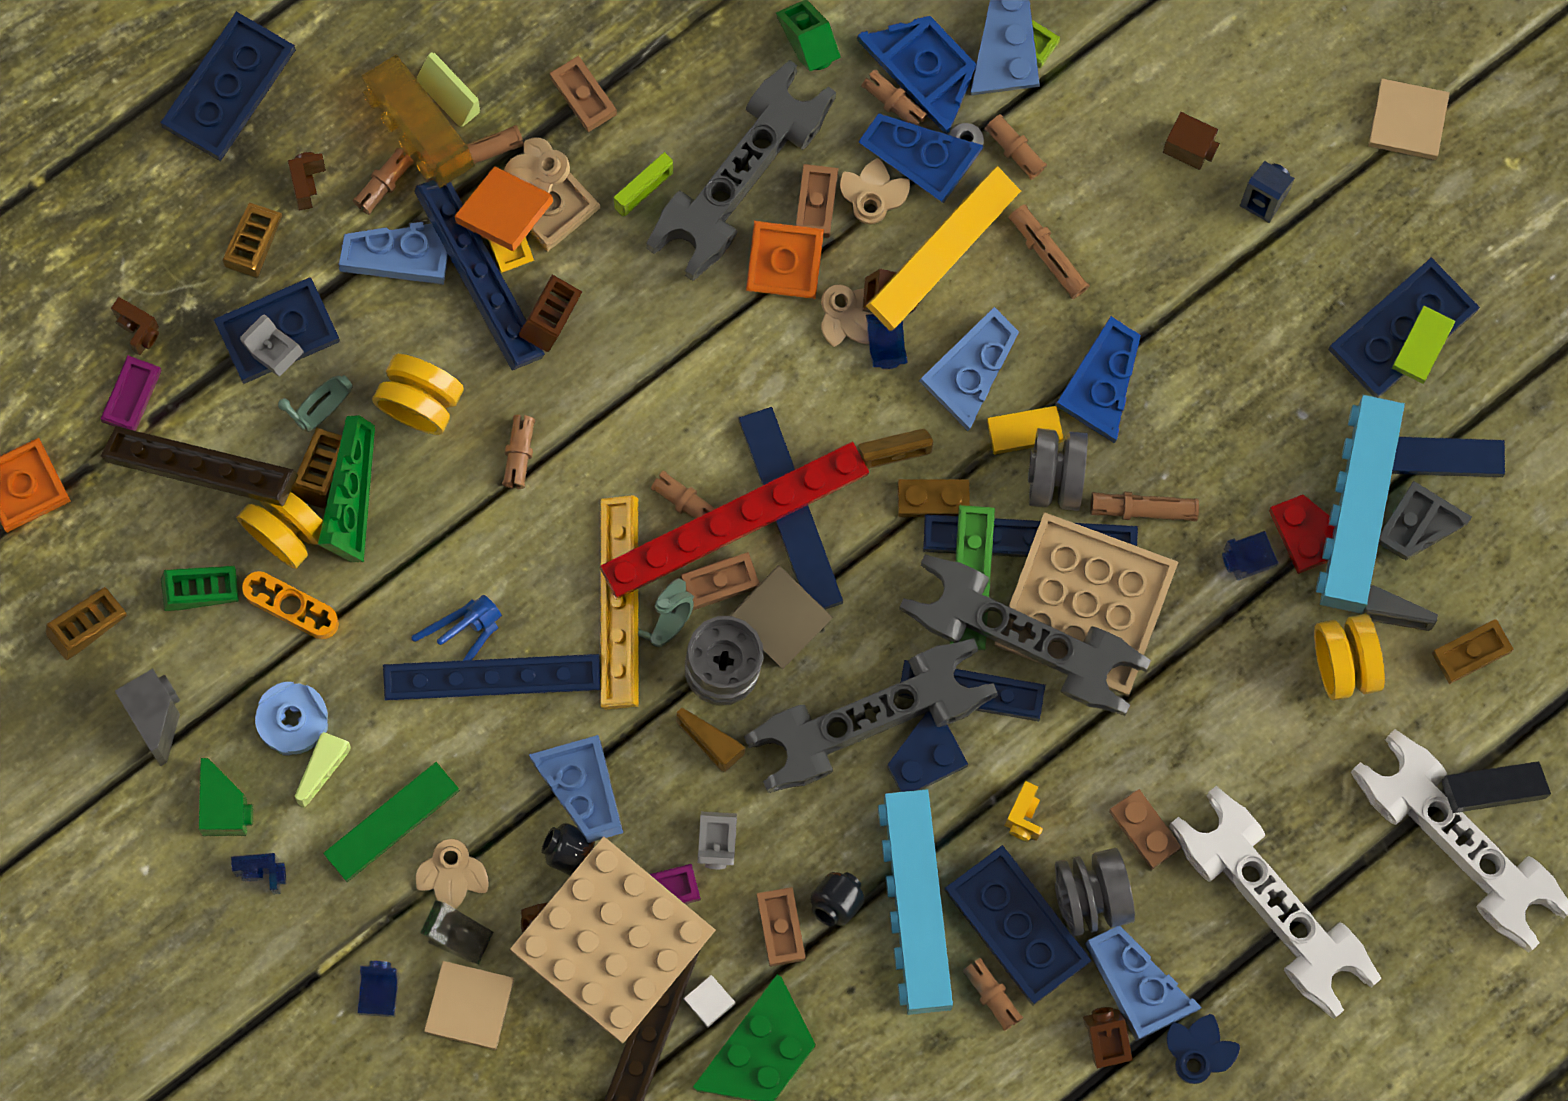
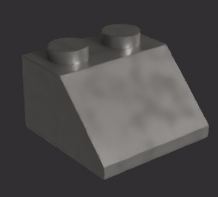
(153, 711)

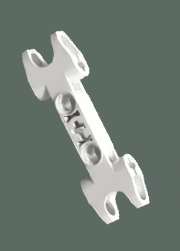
(1510, 887)
(1319, 953)

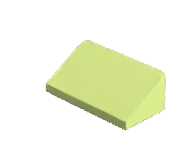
(448, 90)

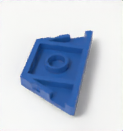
(924, 65)

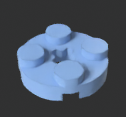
(297, 698)

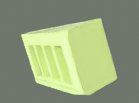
(324, 761)

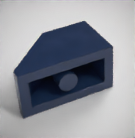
(1267, 190)

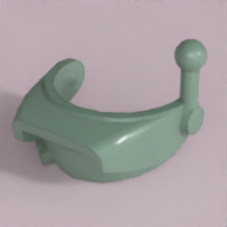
(338, 390)
(674, 609)

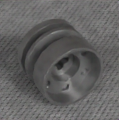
(725, 640)
(1094, 892)

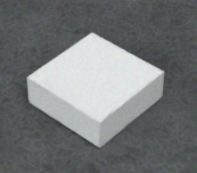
(709, 1001)

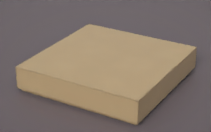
(1409, 119)
(569, 209)
(469, 1005)

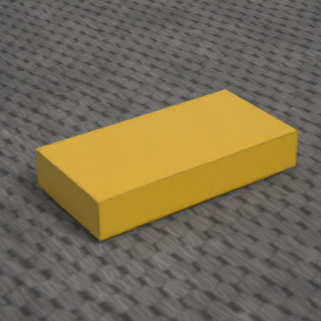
(1019, 429)

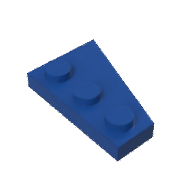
(922, 155)
(1101, 382)

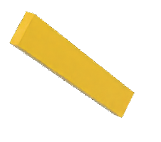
(943, 248)
(619, 616)

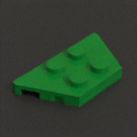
(761, 1051)

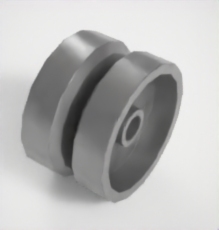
(1053, 469)

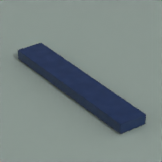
(478, 274)
(798, 528)
(1010, 536)
(491, 677)

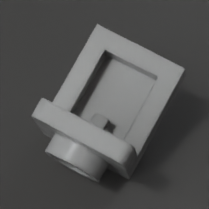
(271, 346)
(717, 839)

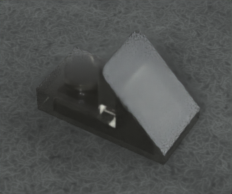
(456, 932)

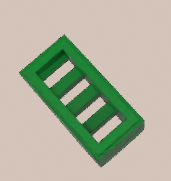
(201, 599)

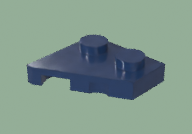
(926, 756)

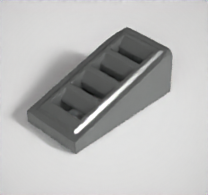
(1394, 610)

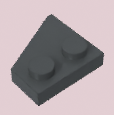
(1420, 522)

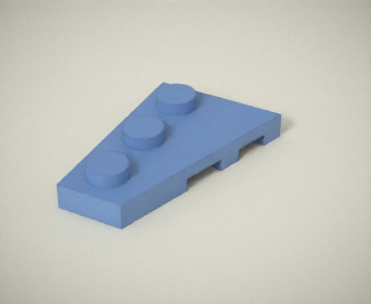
(1006, 49)
(399, 253)
(968, 369)
(582, 786)
(1138, 986)

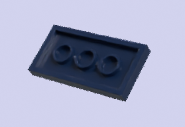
(228, 86)
(1377, 338)
(1017, 925)

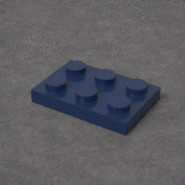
(293, 311)

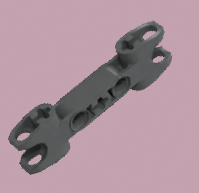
(704, 218)
(1085, 663)
(932, 690)

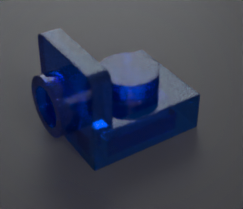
(885, 346)
(1249, 556)
(254, 866)
(378, 989)

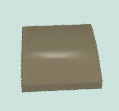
(782, 616)

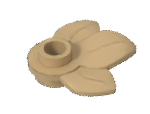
(534, 164)
(873, 188)
(844, 321)
(454, 879)

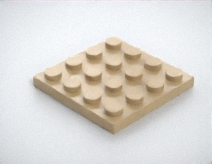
(1089, 580)
(612, 940)

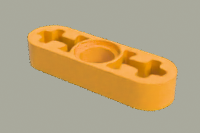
(318, 608)

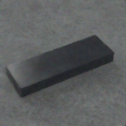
(1495, 787)

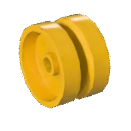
(418, 394)
(281, 527)
(1349, 657)

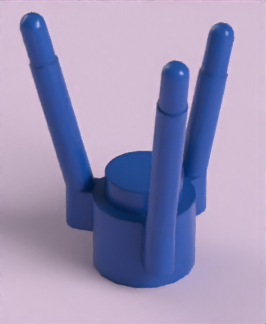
(477, 614)

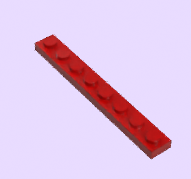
(734, 520)

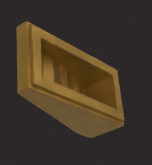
(242, 264)
(312, 488)
(92, 632)
(714, 743)

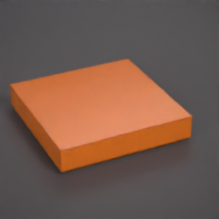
(504, 208)
(785, 259)
(28, 485)

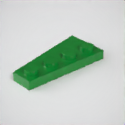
(348, 499)

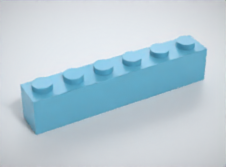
(1361, 504)
(917, 902)

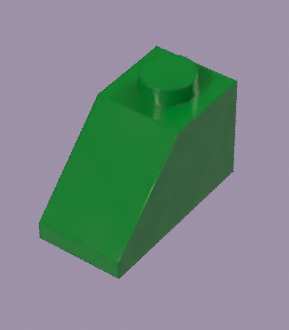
(809, 35)
(221, 804)

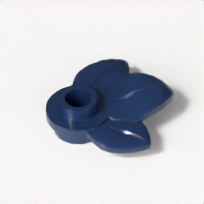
(1204, 1046)

